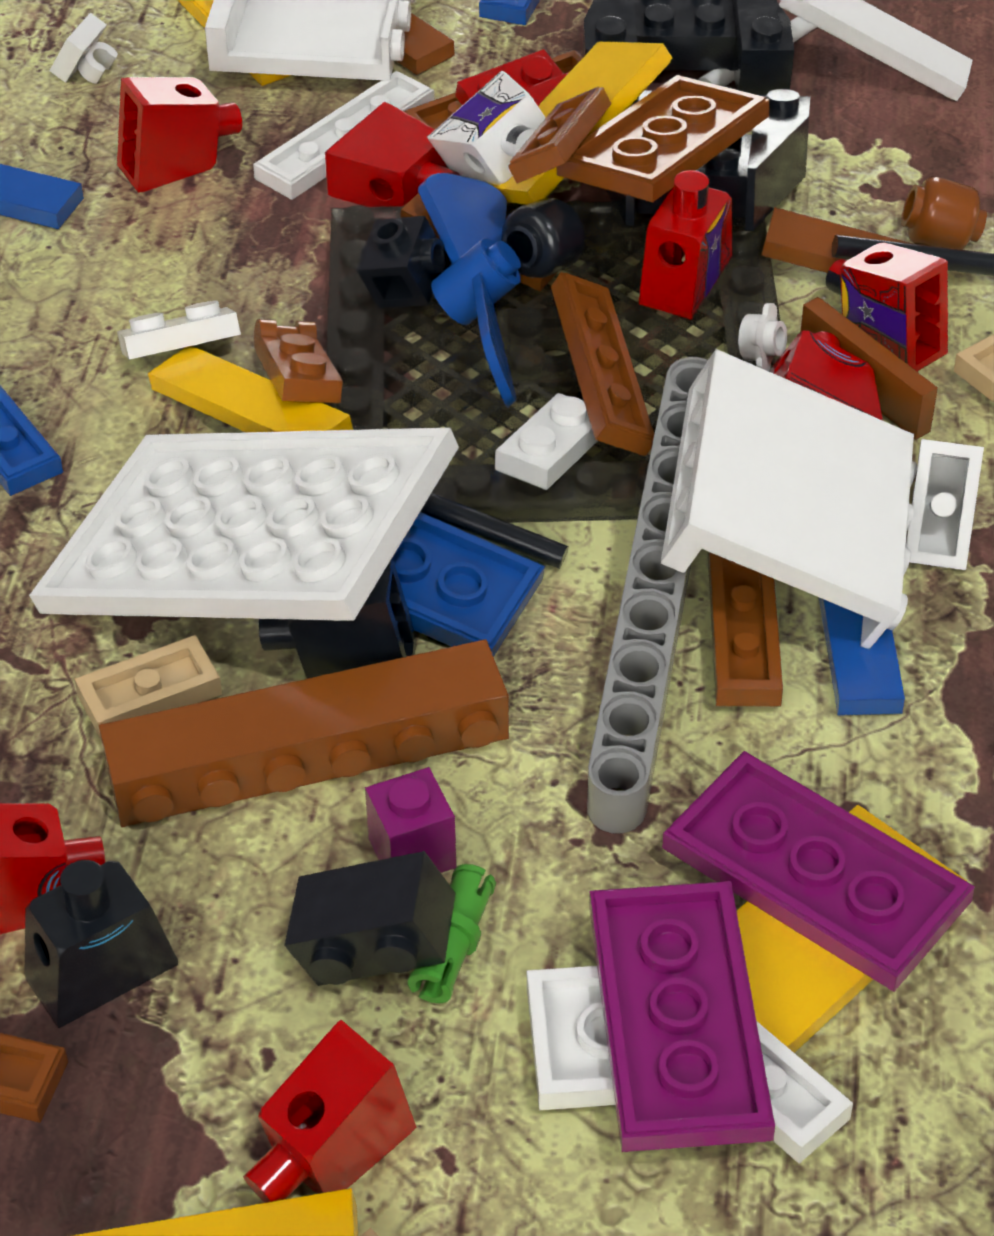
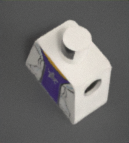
(488, 131)

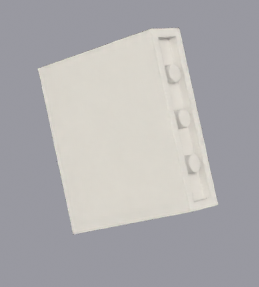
(308, 37)
(794, 490)

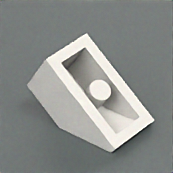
(944, 503)

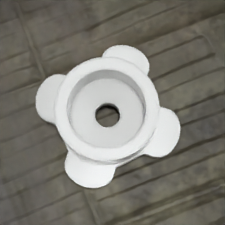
(762, 337)

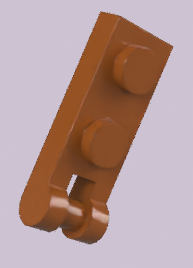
(297, 362)

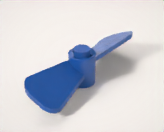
(483, 267)

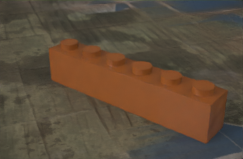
(304, 732)

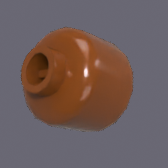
(943, 214)

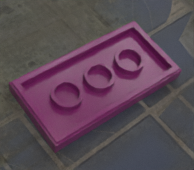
(819, 869)
(679, 1018)

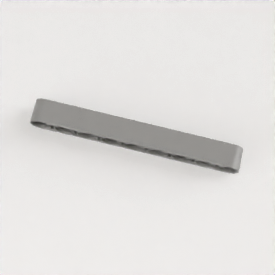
(644, 635)

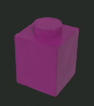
(411, 817)

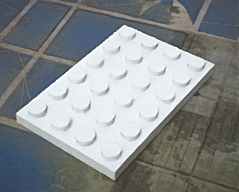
(248, 525)

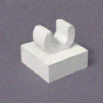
(84, 52)

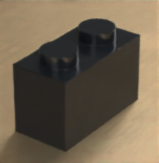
(371, 919)

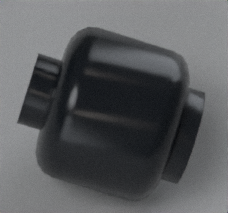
(544, 237)

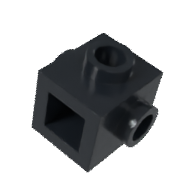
(401, 262)

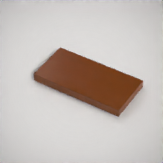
(664, 135)

